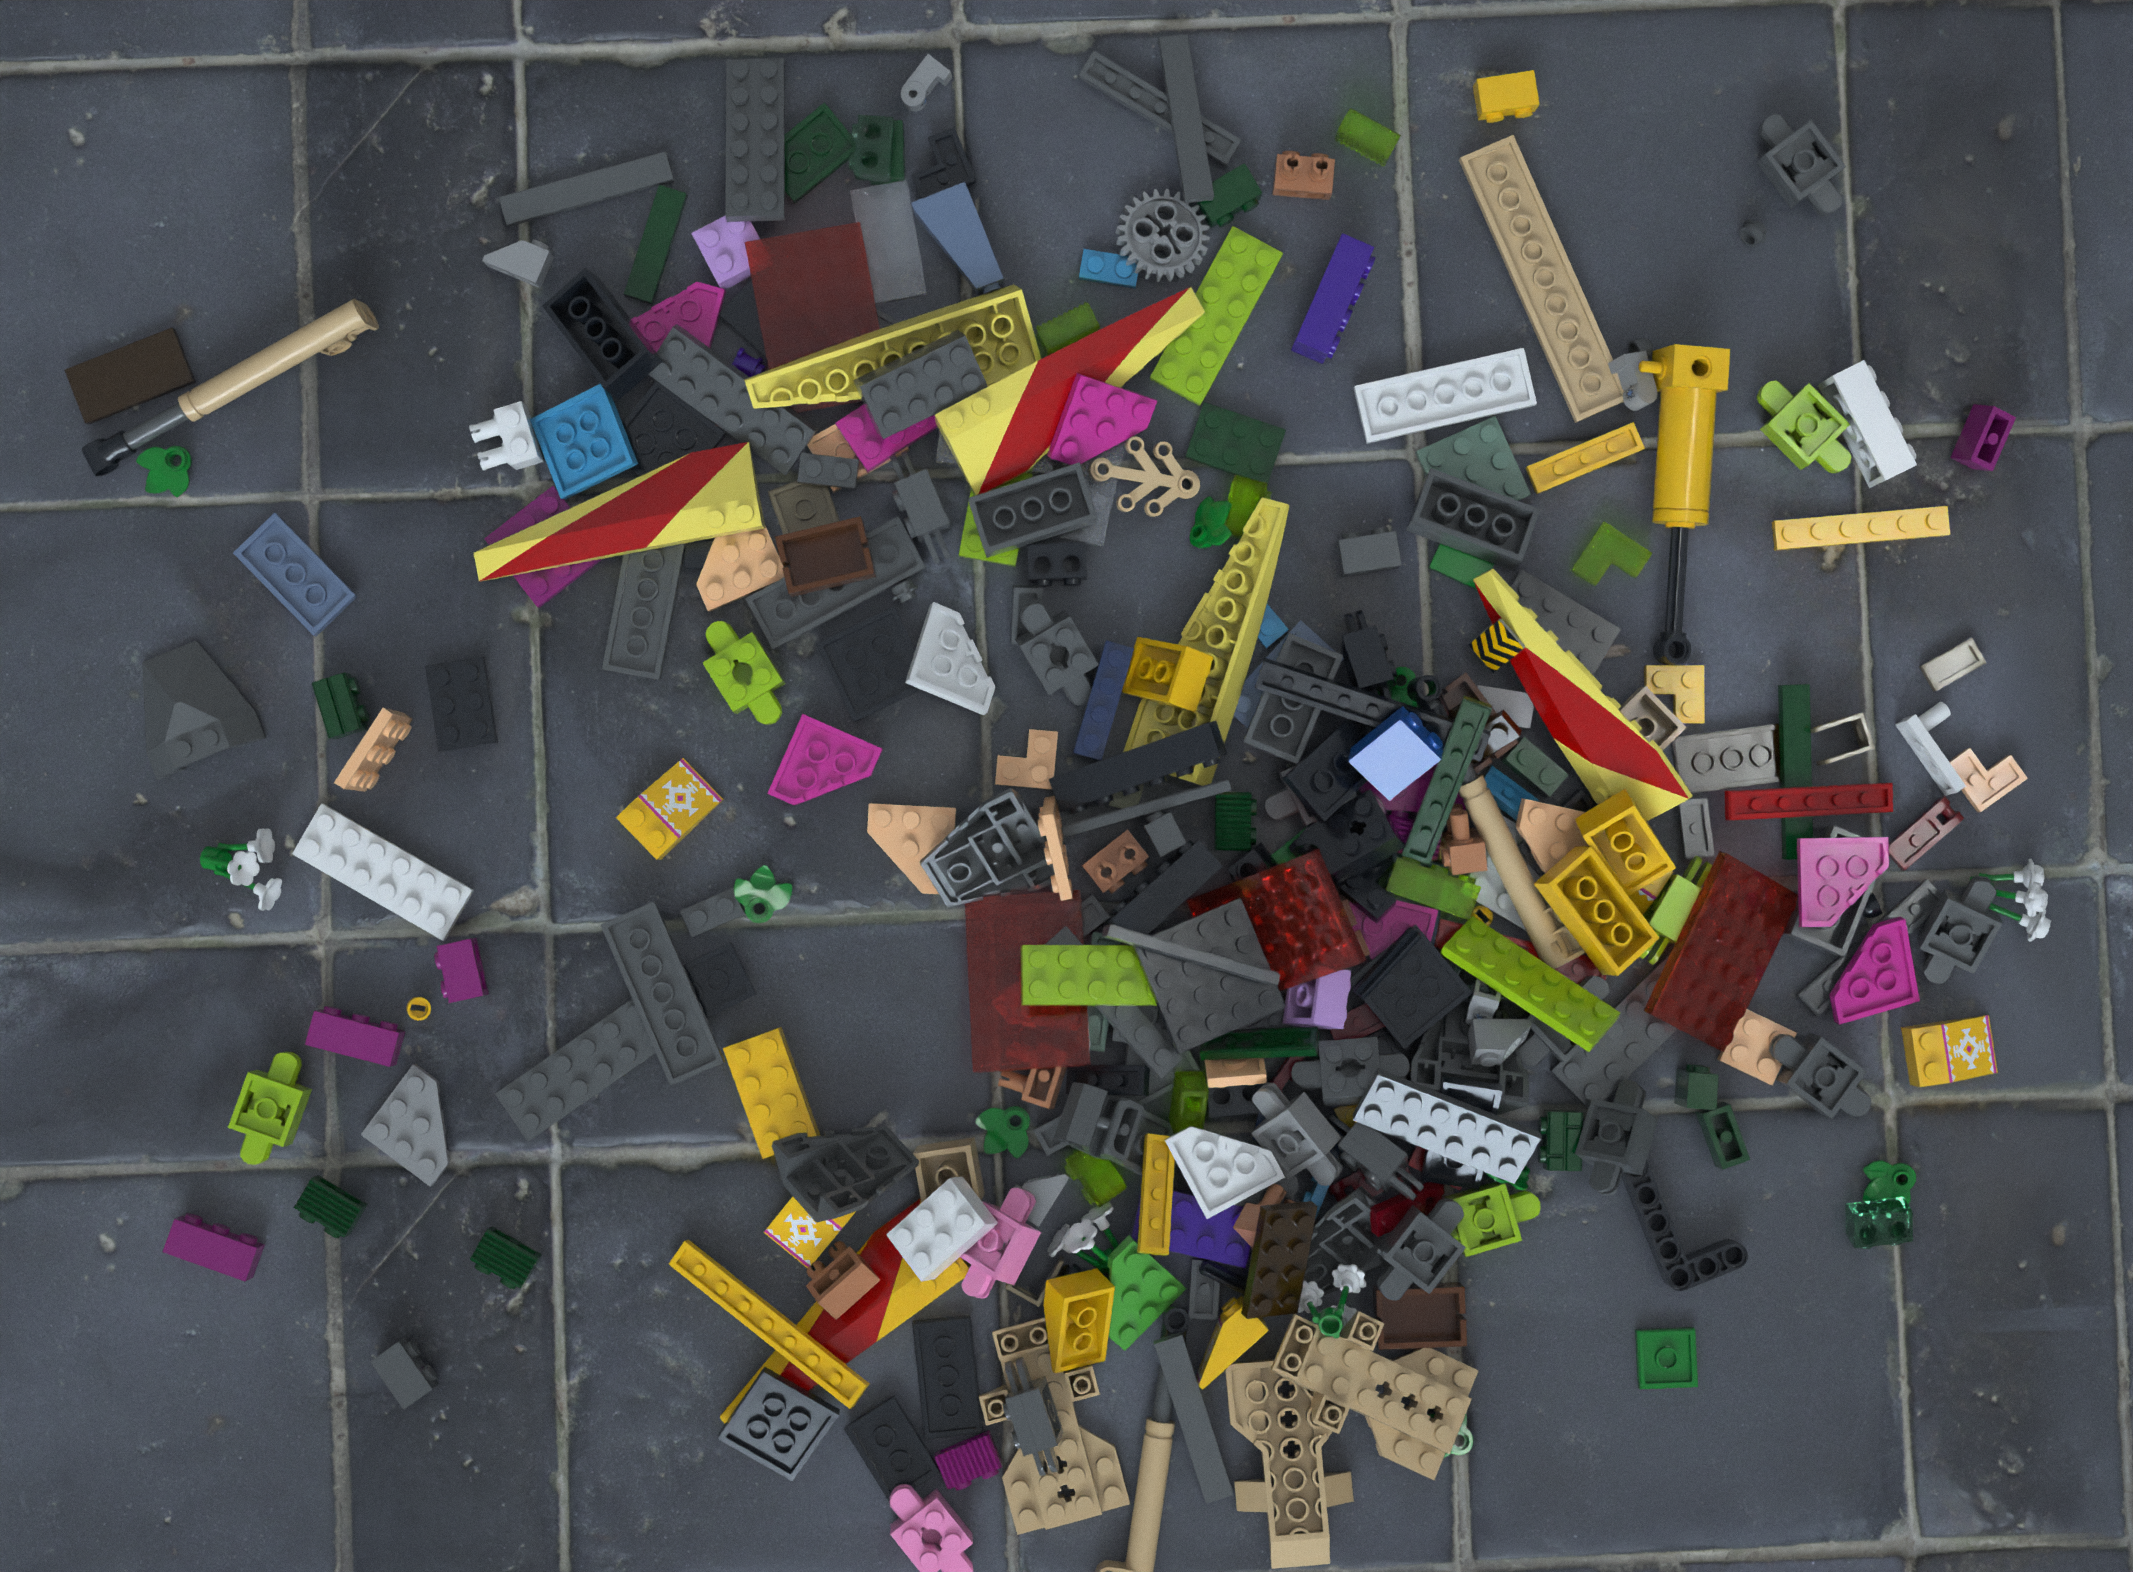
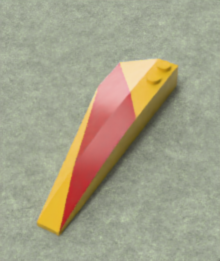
(874, 1315)

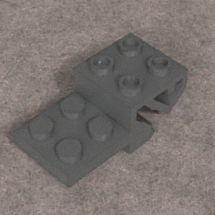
(1108, 1127)

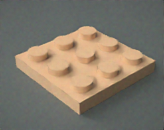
(374, 750)

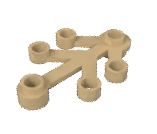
(1150, 477)

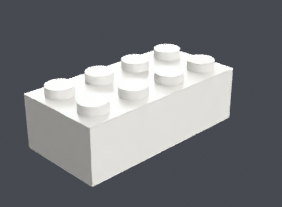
(1873, 432)

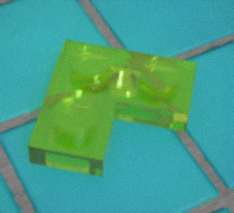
(1610, 547)

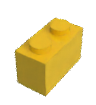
(1506, 96)

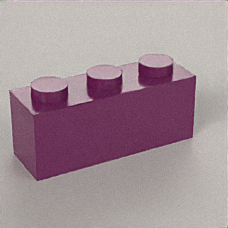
(355, 1036)
(214, 1247)

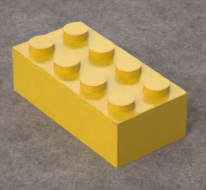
(1596, 910)
(770, 1089)

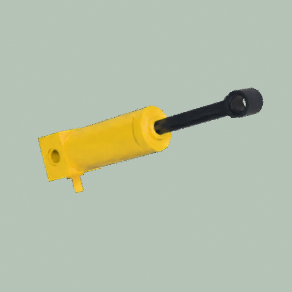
(1683, 471)

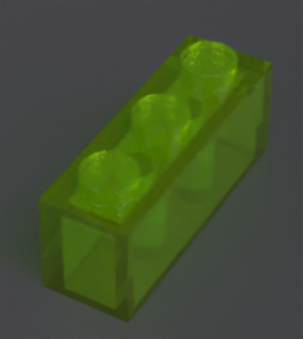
(1433, 887)

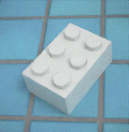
(941, 1228)

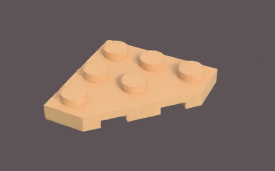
(738, 567)
(1548, 831)
(909, 835)
(1055, 851)

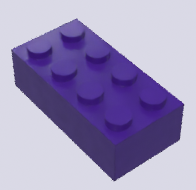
(1330, 304)
(1202, 1237)

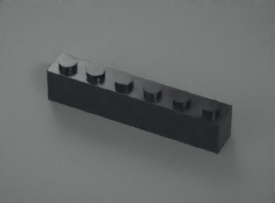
(1139, 766)

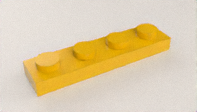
(1585, 458)
(1156, 1196)

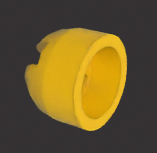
(1485, 911)
(417, 1014)

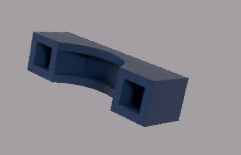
(1103, 701)

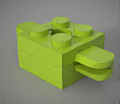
(1804, 426)
(744, 673)
(1674, 905)
(270, 1108)
(1492, 1216)

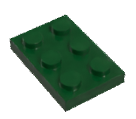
(815, 151)
(1235, 443)

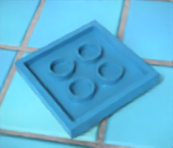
(583, 441)

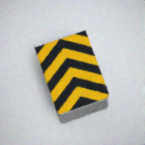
(1496, 645)

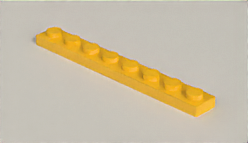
(769, 1324)

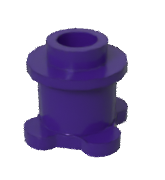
(748, 364)

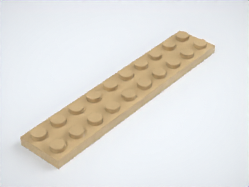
(1543, 277)

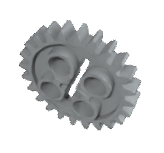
(1182, 221)

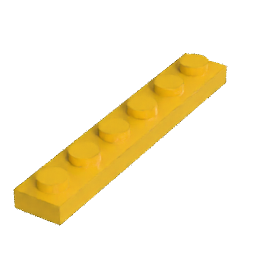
(1861, 528)

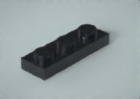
(1116, 1079)

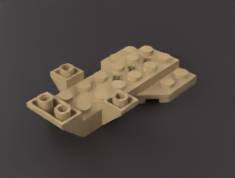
(1346, 1376)
(1091, 1461)
(1295, 1486)

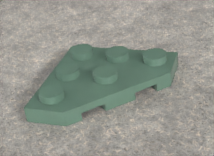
(1478, 457)

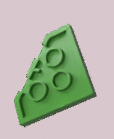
(1140, 1293)

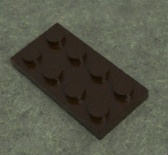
(1279, 1259)

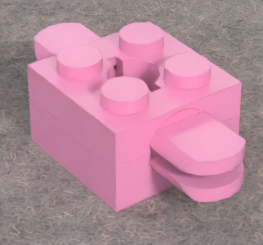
(1019, 1240)
(930, 1531)

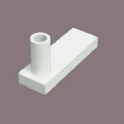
(1916, 734)

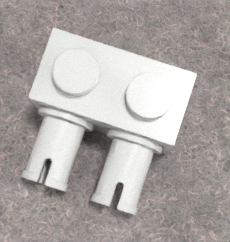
(519, 443)

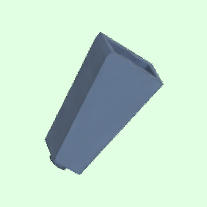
(960, 234)

